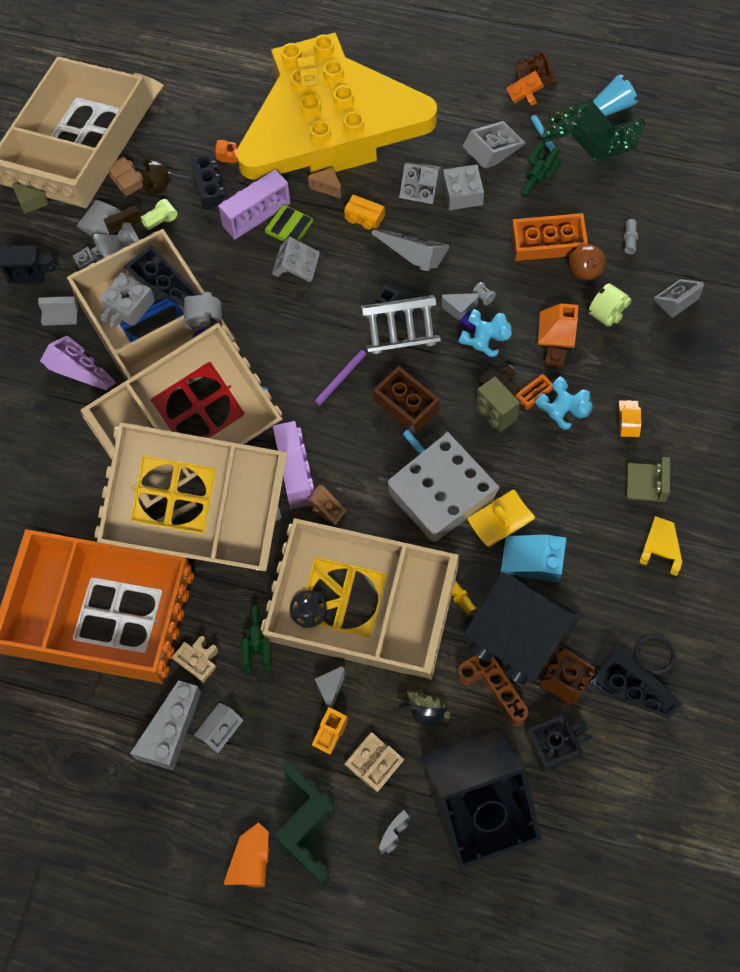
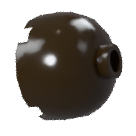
(155, 176)

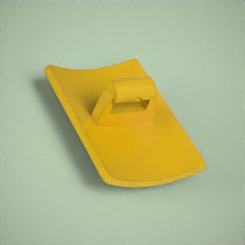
(500, 518)

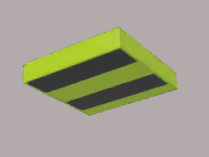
(288, 223)

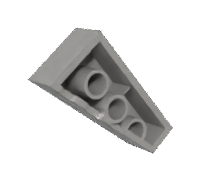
(168, 729)

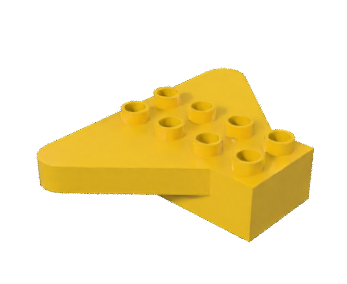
(332, 121)

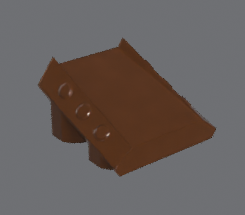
(539, 63)
(567, 676)

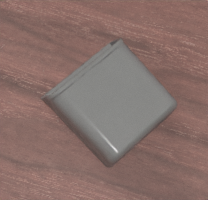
(437, 491)

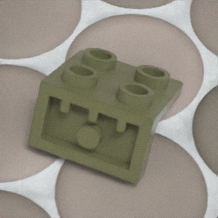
(649, 481)

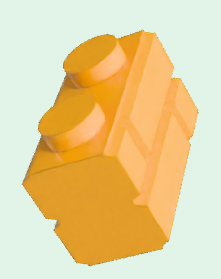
(364, 212)

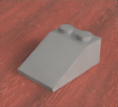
(492, 143)

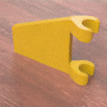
(663, 542)

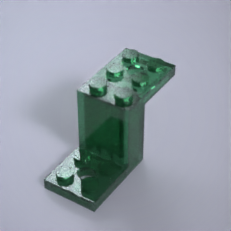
(593, 130)
(305, 822)

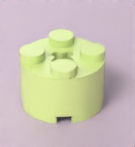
(609, 305)

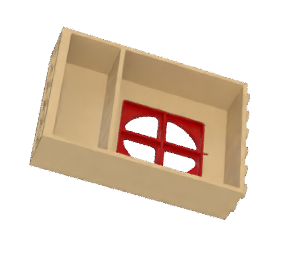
(145, 397)

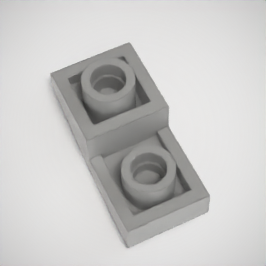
(87, 257)
(389, 839)

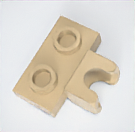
(196, 659)

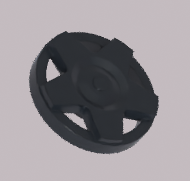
(308, 609)

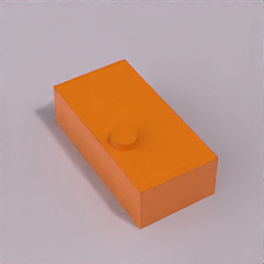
(547, 236)

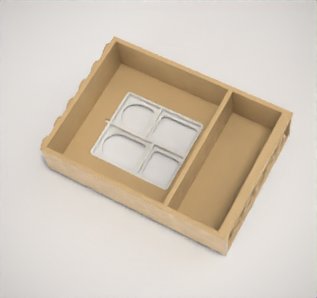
(66, 169)

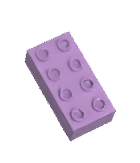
(254, 204)
(297, 470)

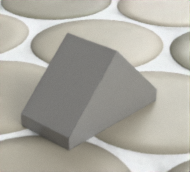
(459, 304)
(329, 685)

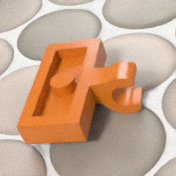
(525, 88)

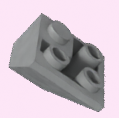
(420, 182)

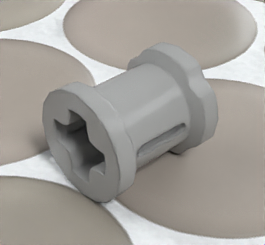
(484, 293)

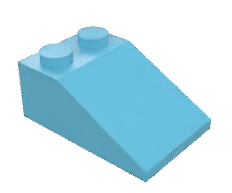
(534, 556)

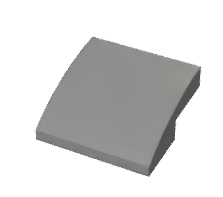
(93, 220)

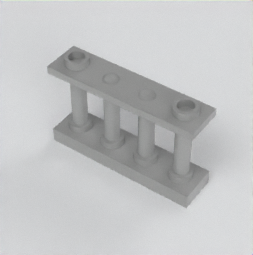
(389, 309)

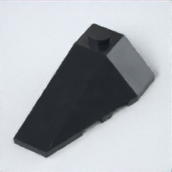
(156, 273)
(628, 680)

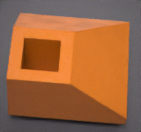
(558, 326)

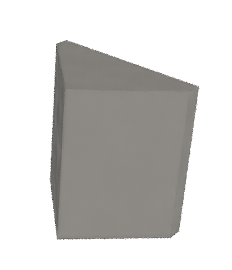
(679, 296)

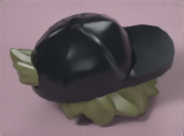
(425, 709)

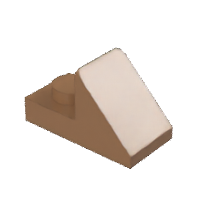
(326, 505)

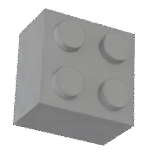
(463, 187)

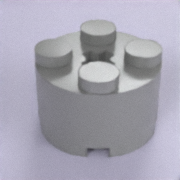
(202, 311)

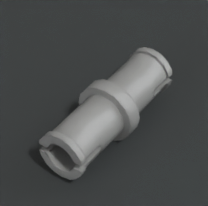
(630, 236)

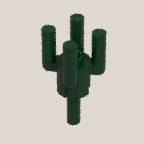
(540, 168)
(255, 644)

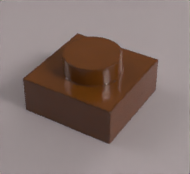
(555, 357)

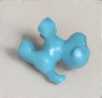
(497, 329)
(579, 404)

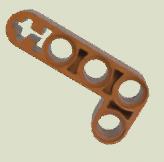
(496, 690)

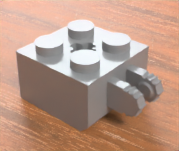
(125, 300)

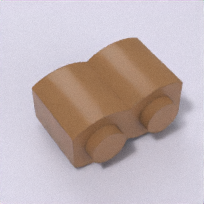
(125, 176)

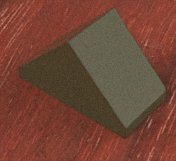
(30, 198)

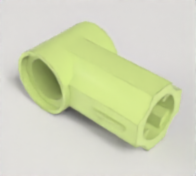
(162, 212)

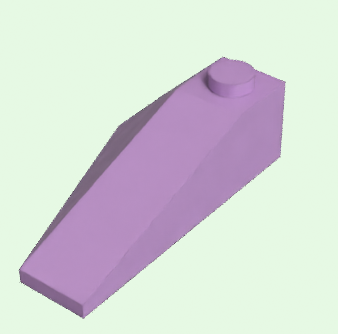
(68, 359)

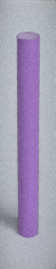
(341, 376)

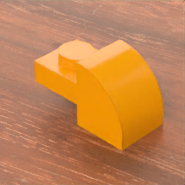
(629, 418)
(330, 730)

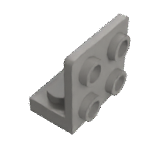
(111, 244)
(296, 259)

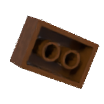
(406, 400)

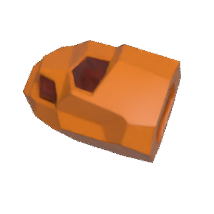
(226, 151)

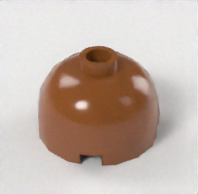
(587, 262)

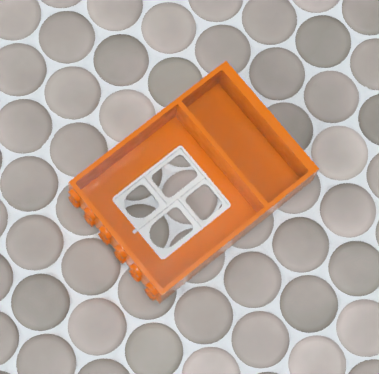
(52, 595)

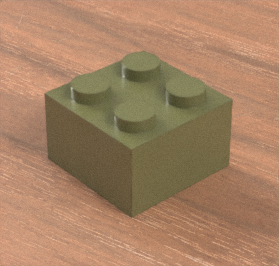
(497, 404)

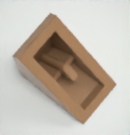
(325, 182)

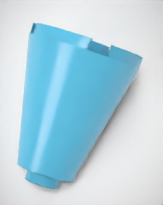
(616, 96)

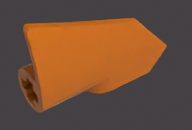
(250, 859)

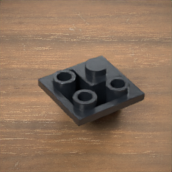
(394, 292)

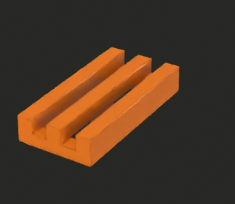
(523, 401)

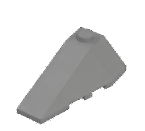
(420, 253)

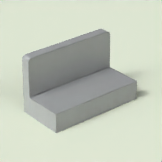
(58, 310)
(218, 727)

